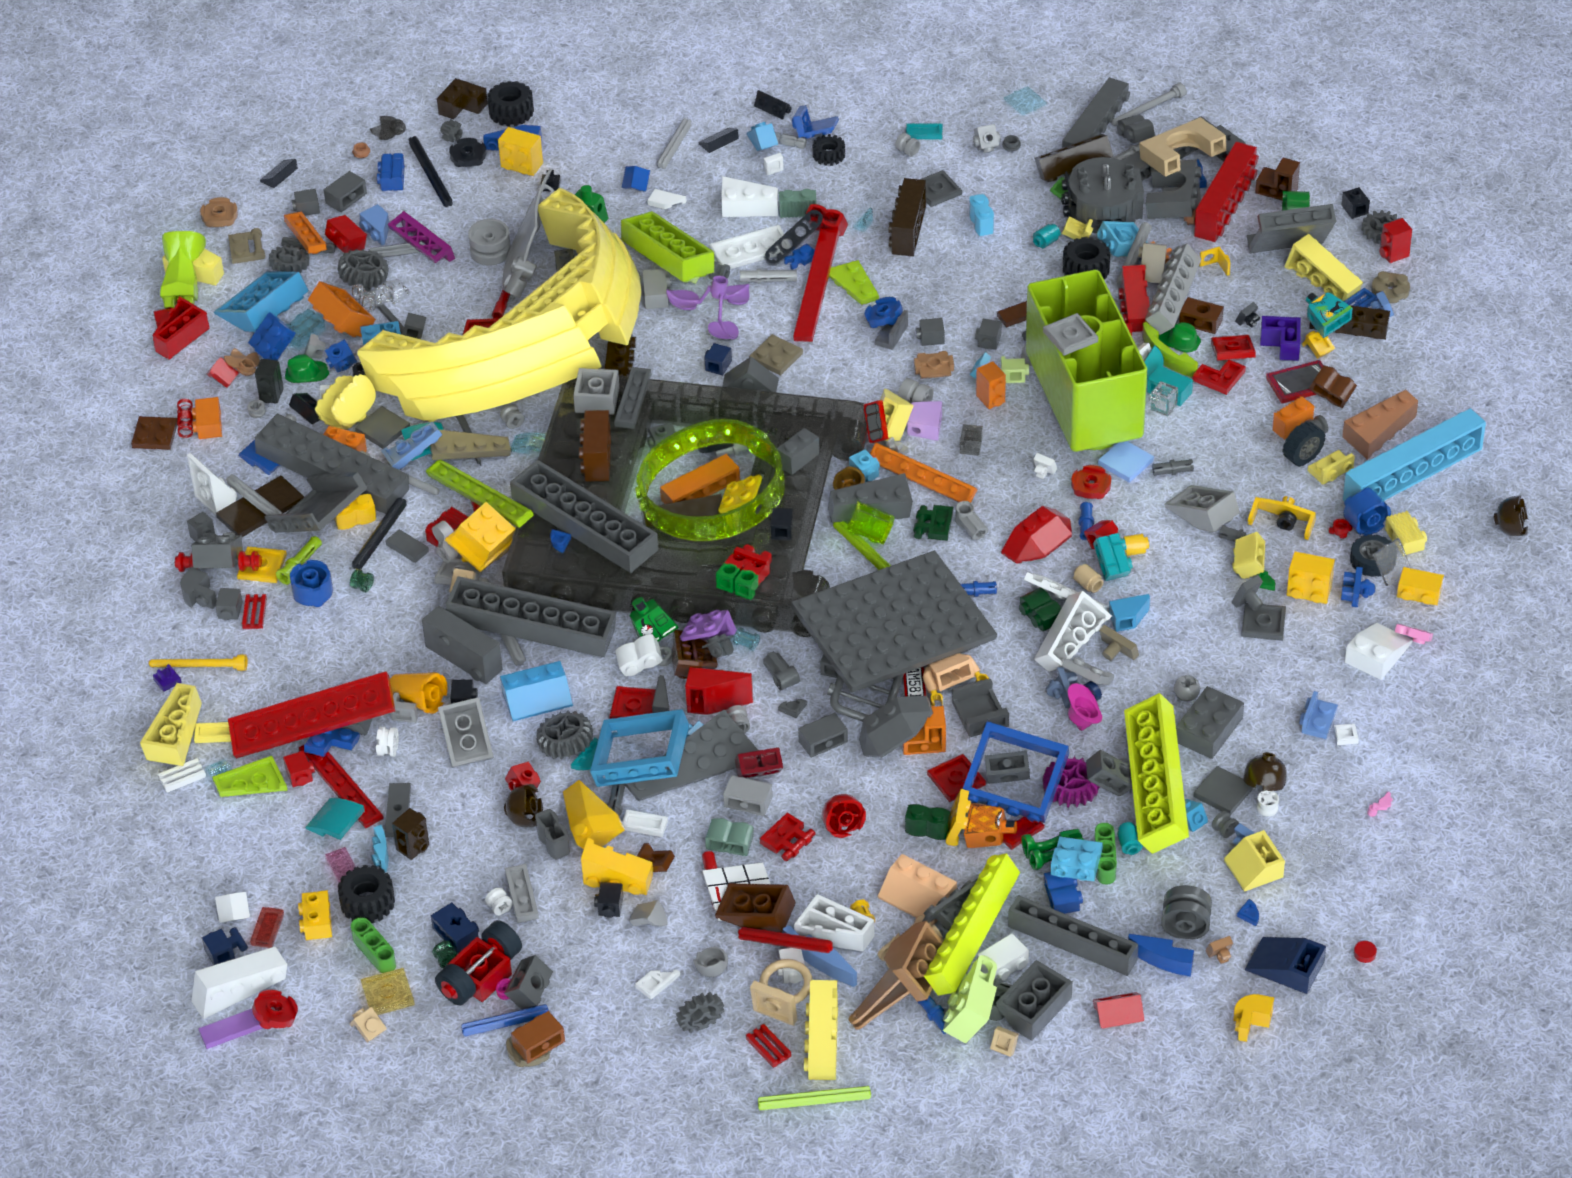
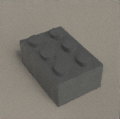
(1209, 722)

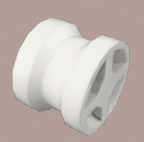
(1265, 798)
(498, 901)

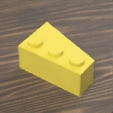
(207, 267)

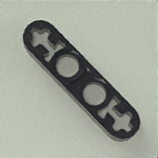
(795, 239)

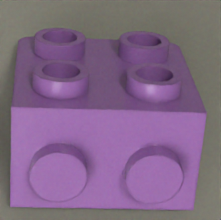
(708, 625)

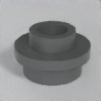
(1011, 143)

